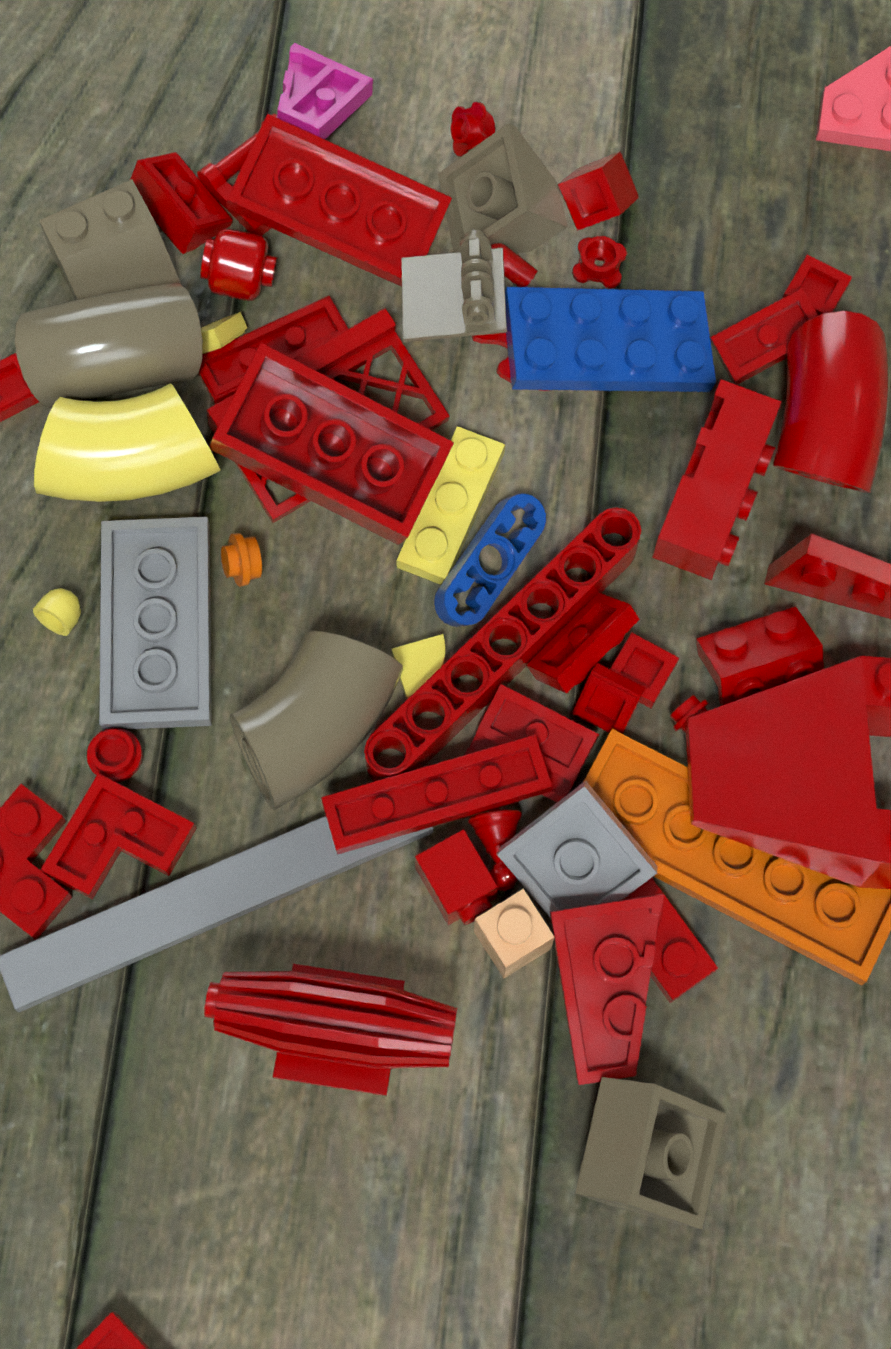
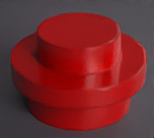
(114, 754)

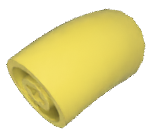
(121, 448)

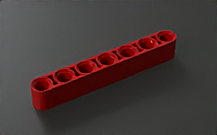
(512, 623)

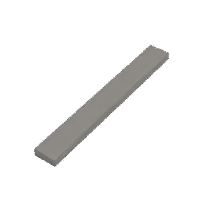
(181, 911)

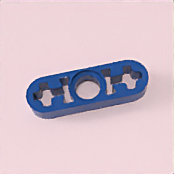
(523, 539)

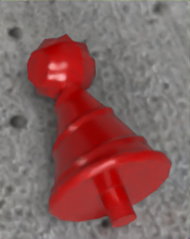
(495, 830)

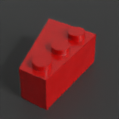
(718, 481)

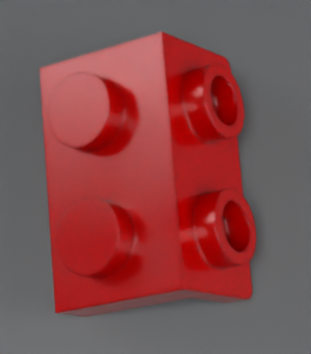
(760, 654)

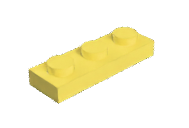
(451, 506)

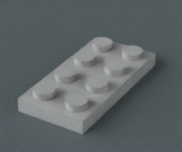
(155, 623)

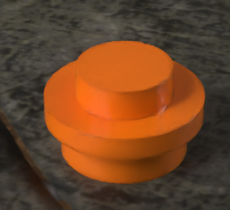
(241, 559)

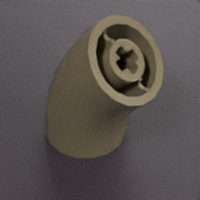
(110, 343)
(314, 714)

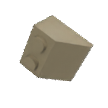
(108, 244)
(651, 1152)

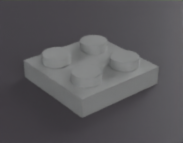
(577, 854)

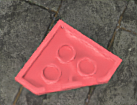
(858, 106)

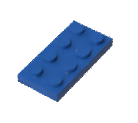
(608, 340)

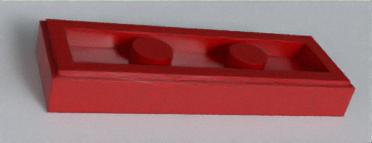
(291, 335)

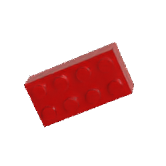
(331, 444)

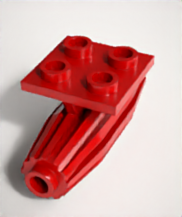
(333, 1024)

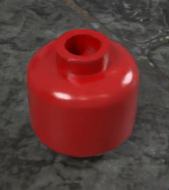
(237, 264)

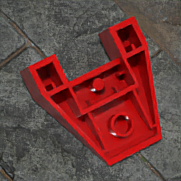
(797, 771)

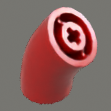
(835, 401)

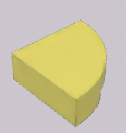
(222, 332)
(419, 662)

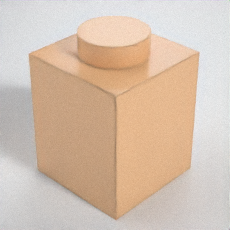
(513, 933)

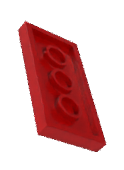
(336, 200)

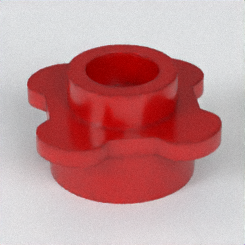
(470, 127)
(601, 249)

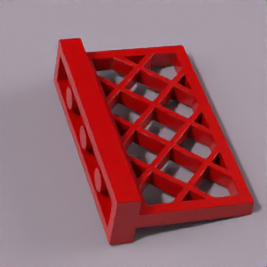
(338, 360)

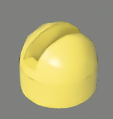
(58, 611)

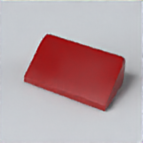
(179, 201)

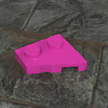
(320, 92)

